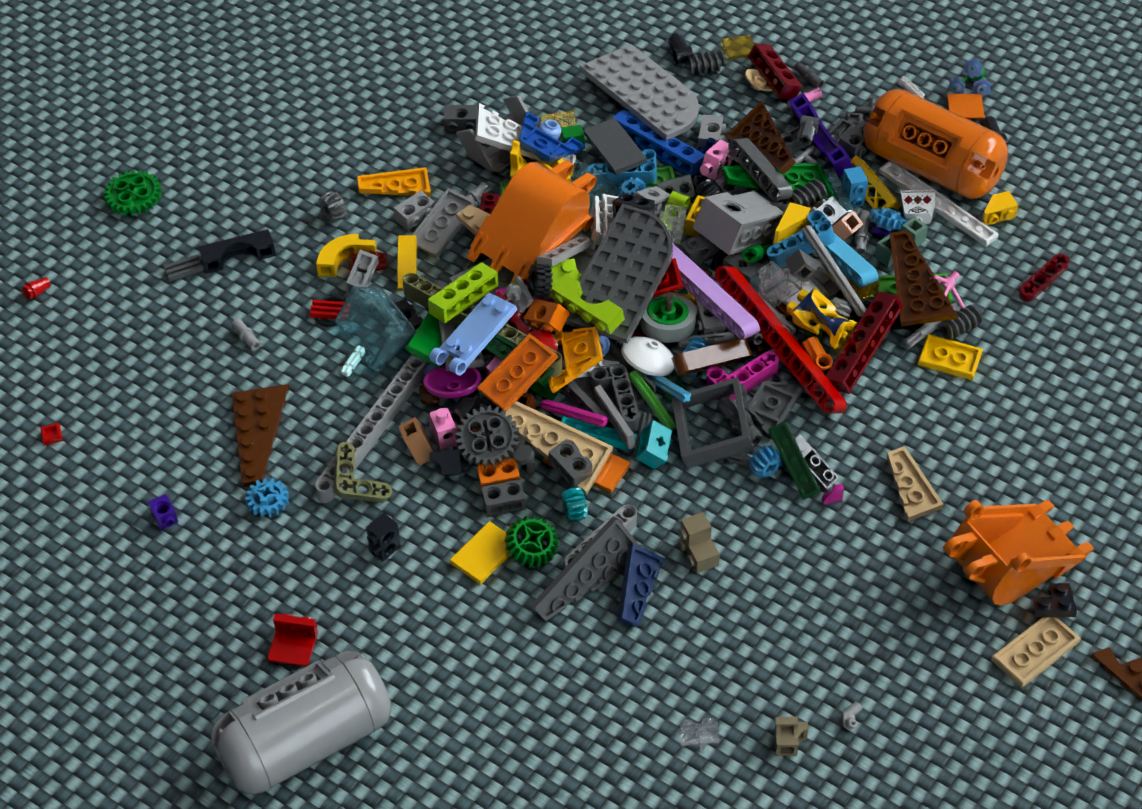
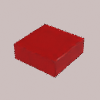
(51, 434)

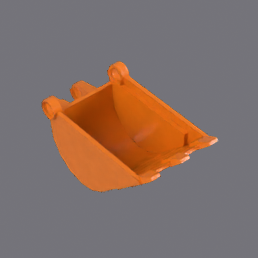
(534, 217)
(1013, 548)

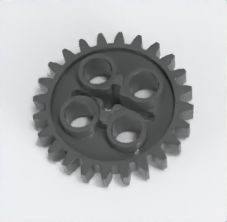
(505, 433)

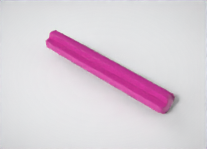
(573, 412)

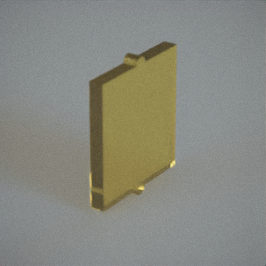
(738, 46)

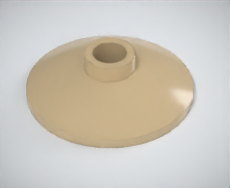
(757, 80)

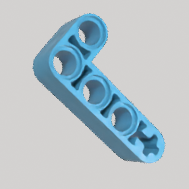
(645, 172)
(782, 250)

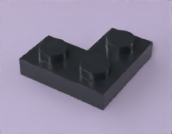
(1058, 604)

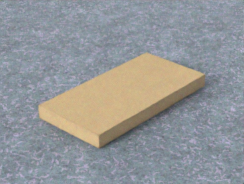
(1035, 650)

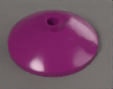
(450, 385)

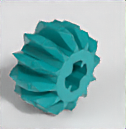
(574, 504)

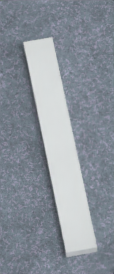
(943, 205)

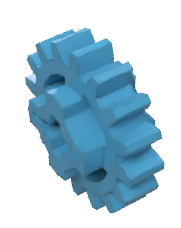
(887, 219)
(267, 497)

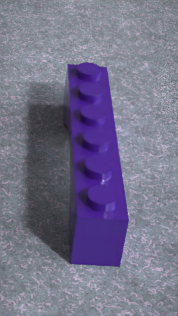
(828, 147)

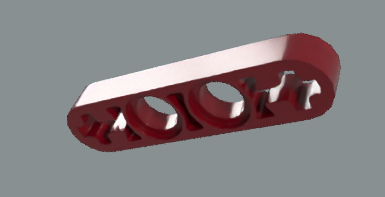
(1040, 275)

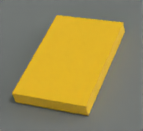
(950, 357)
(482, 553)

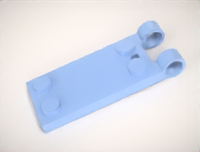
(474, 333)

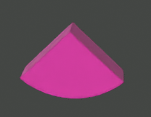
(834, 495)

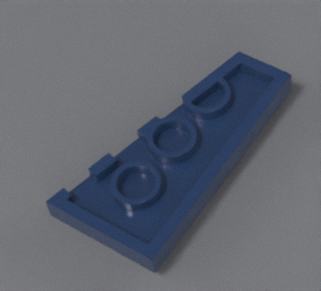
(639, 575)

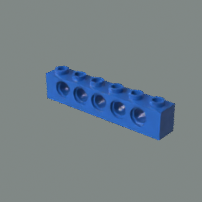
(671, 152)

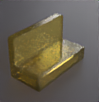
(564, 119)

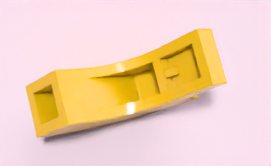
(339, 250)

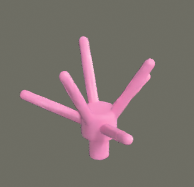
(948, 284)

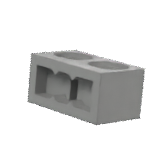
(413, 210)
(362, 270)

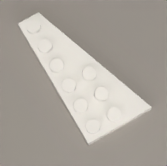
(501, 133)

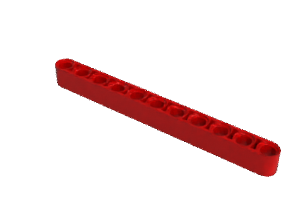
(782, 341)

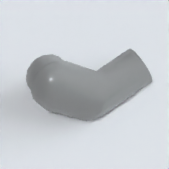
(848, 716)

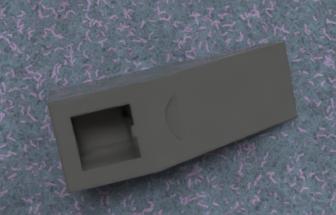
(821, 471)

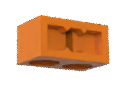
(499, 473)

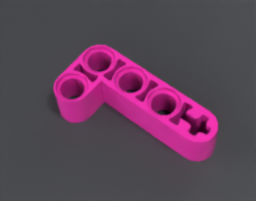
(750, 374)

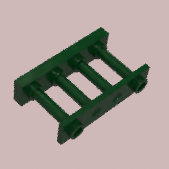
(502, 348)

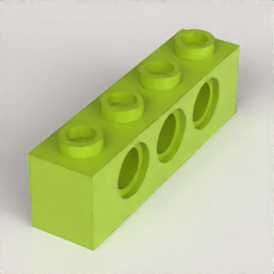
(463, 292)

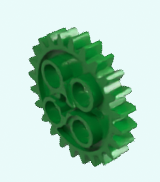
(132, 192)

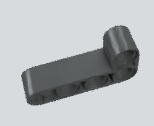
(616, 378)

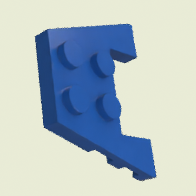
(544, 145)

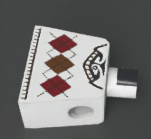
(918, 204)

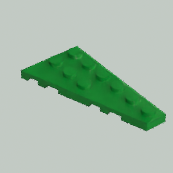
(796, 176)

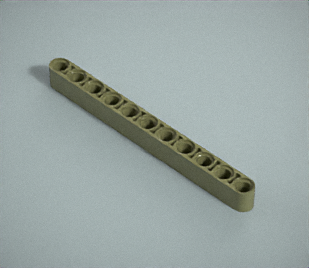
(421, 290)

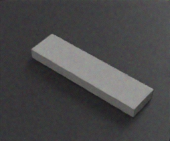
(565, 251)
(614, 417)

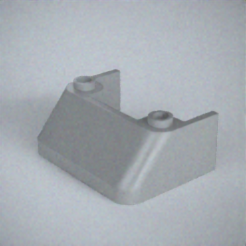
(493, 158)

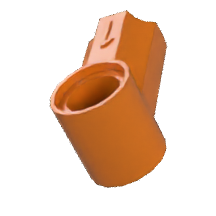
(816, 352)

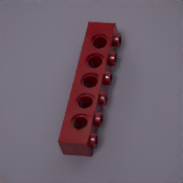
(864, 341)

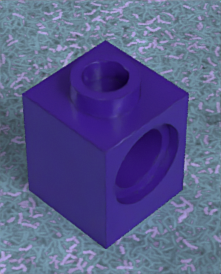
(163, 512)

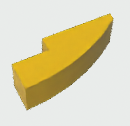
(406, 257)

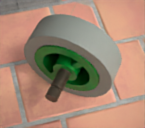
(669, 318)

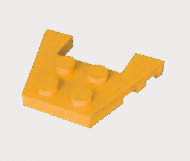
(580, 352)

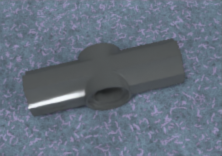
(730, 411)

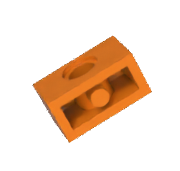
(546, 315)

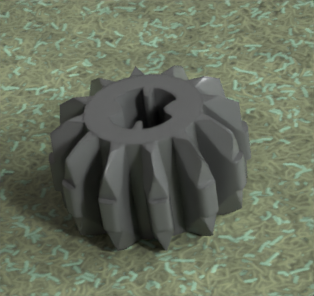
(332, 206)

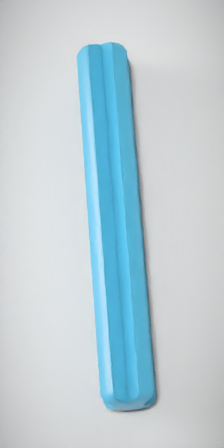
(670, 387)

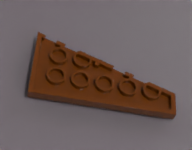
(764, 134)

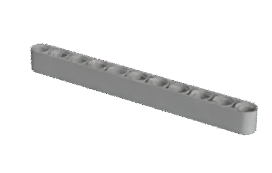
(375, 422)

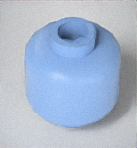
(551, 128)

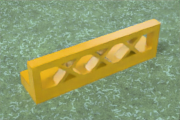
(878, 185)

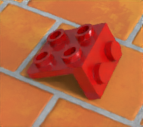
(293, 640)

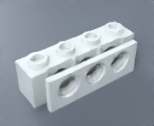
(603, 216)

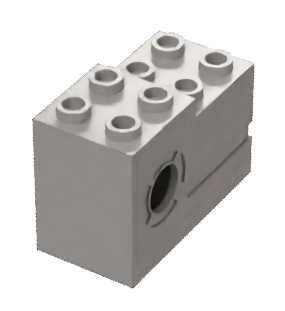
(737, 221)

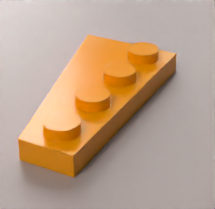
(396, 182)

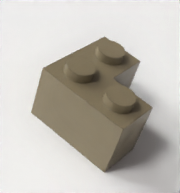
(697, 543)

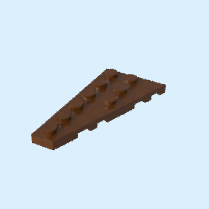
(915, 284)
(257, 425)

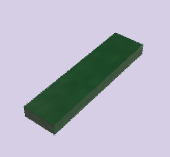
(794, 460)

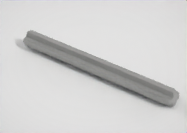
(834, 270)

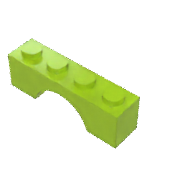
(604, 315)

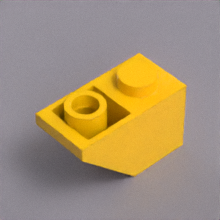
(1000, 208)

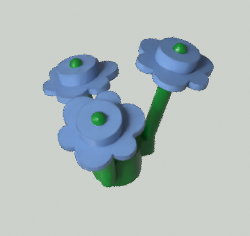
(975, 72)

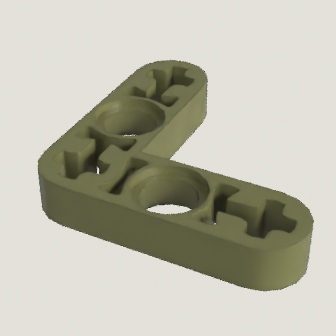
(348, 479)

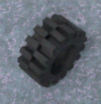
(540, 280)

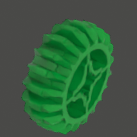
(527, 551)

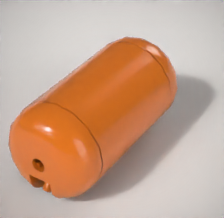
(936, 143)

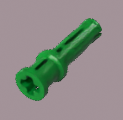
(755, 252)

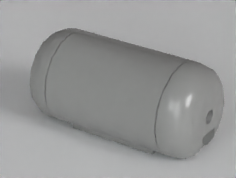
(300, 721)

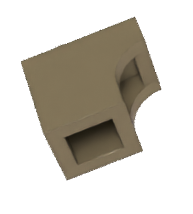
(788, 735)

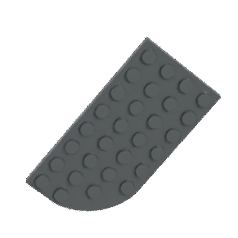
(626, 268)

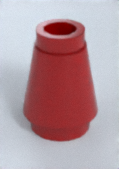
(35, 288)

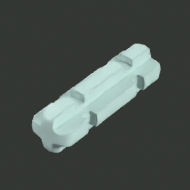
(352, 361)

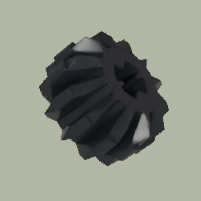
(707, 188)

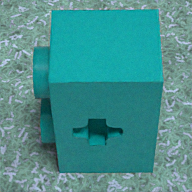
(654, 444)

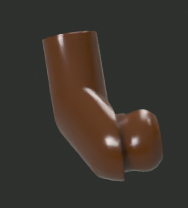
(427, 398)

